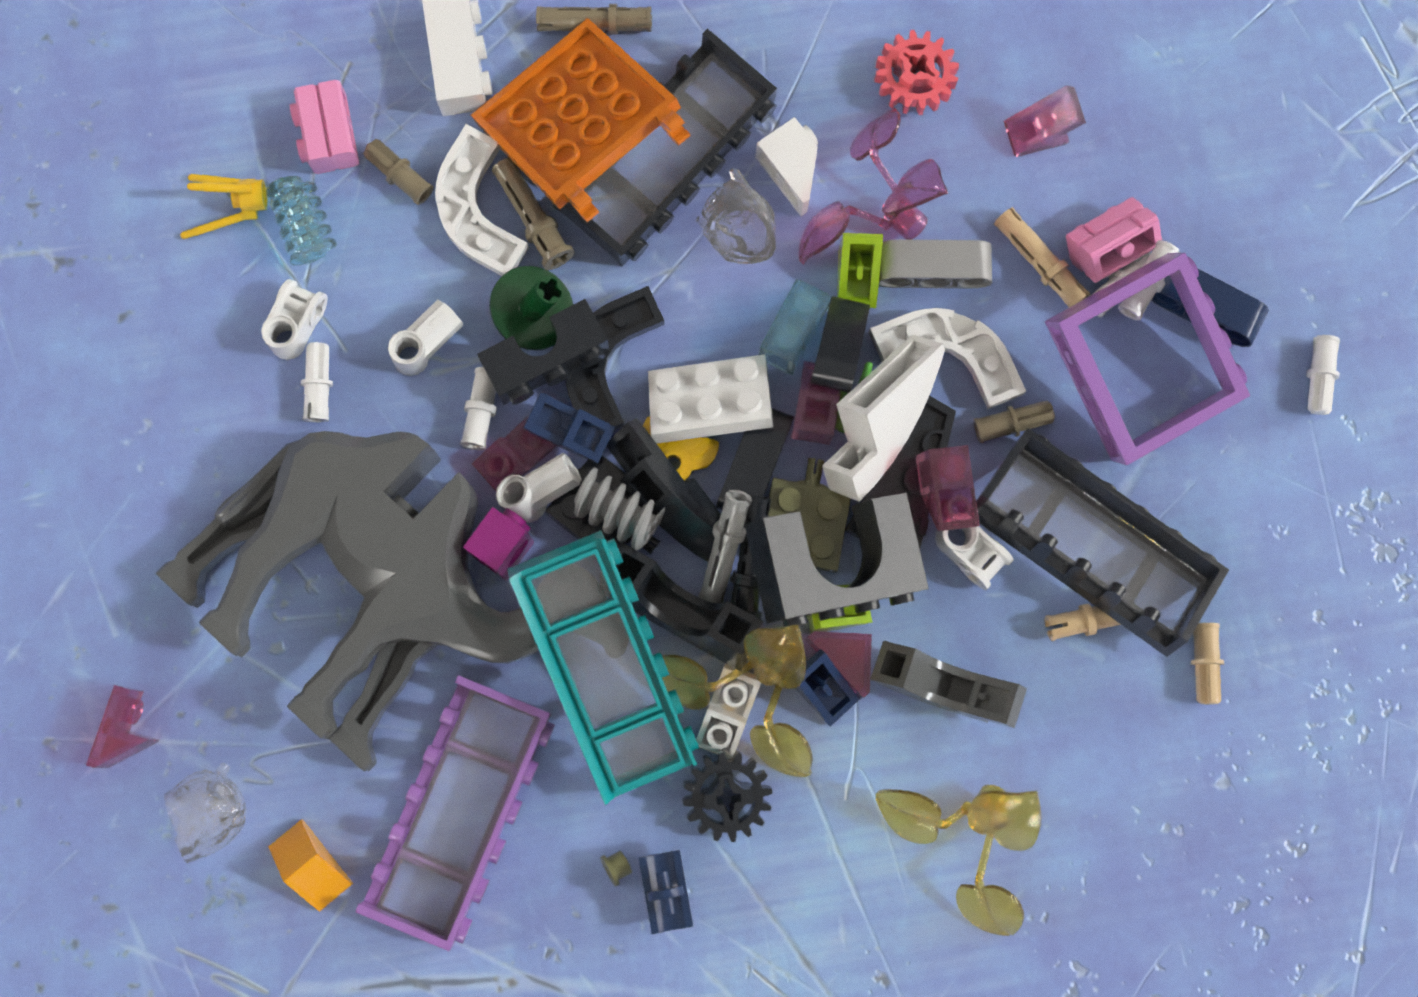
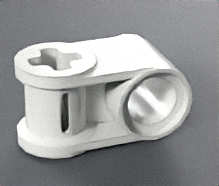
(296, 312)
(974, 554)

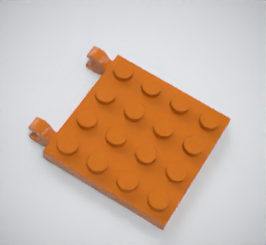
(578, 115)

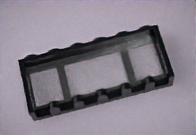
(636, 195)
(1099, 543)

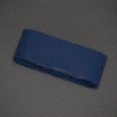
(1234, 310)

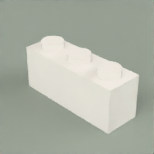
(456, 55)

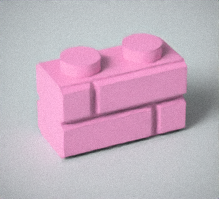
(325, 127)
(1113, 239)

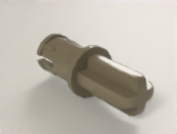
(398, 171)
(1013, 421)

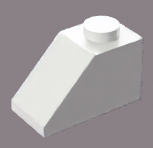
(790, 161)

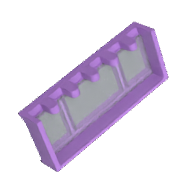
(456, 815)

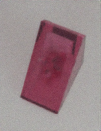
(849, 654)

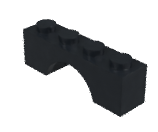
(706, 625)

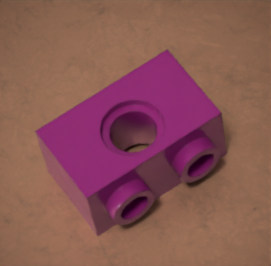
(500, 541)

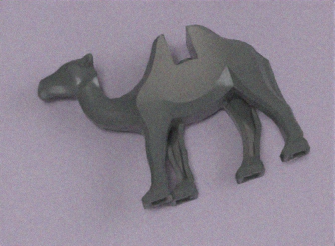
(400, 560)

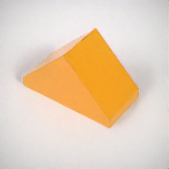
(308, 866)

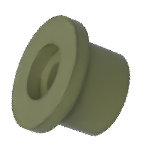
(616, 867)

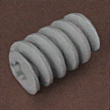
(616, 510)

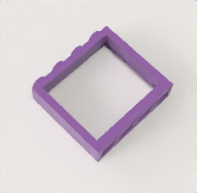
(1090, 382)

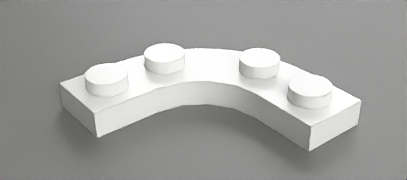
(458, 207)
(963, 338)

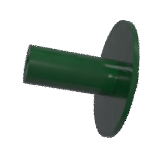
(523, 304)

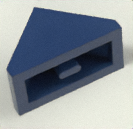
(826, 689)

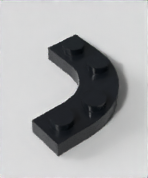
(620, 322)

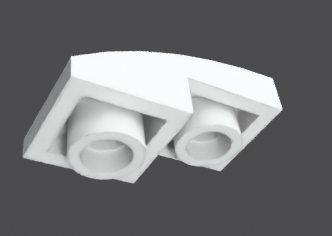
(728, 713)

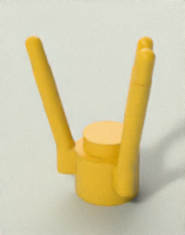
(245, 194)

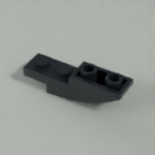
(688, 510)

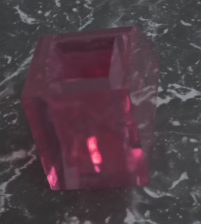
(814, 410)
(948, 487)

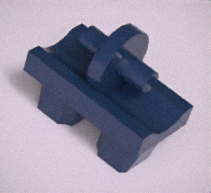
(665, 891)

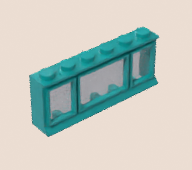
(603, 664)

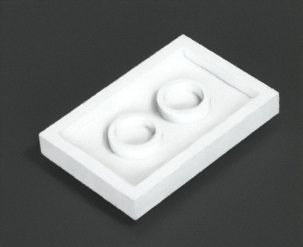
(709, 399)

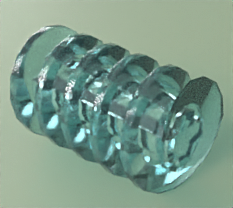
(300, 219)

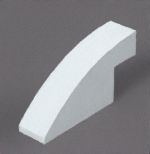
(882, 415)

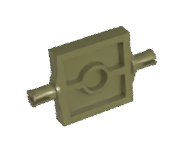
(821, 510)

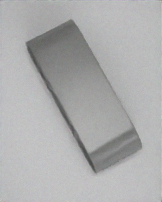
(936, 264)

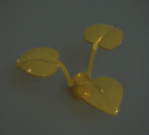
(777, 661)
(998, 814)

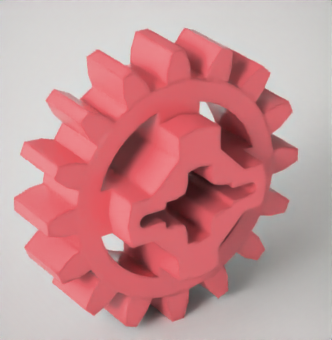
(908, 58)

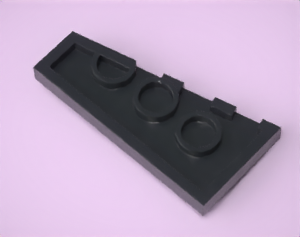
(930, 432)

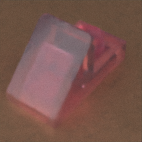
(1045, 122)
(114, 739)

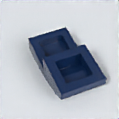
(568, 428)

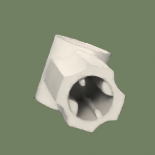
(426, 335)
(532, 493)

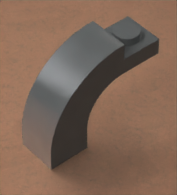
(948, 686)

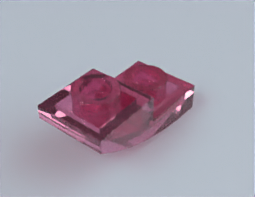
(511, 455)

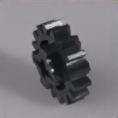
(708, 797)

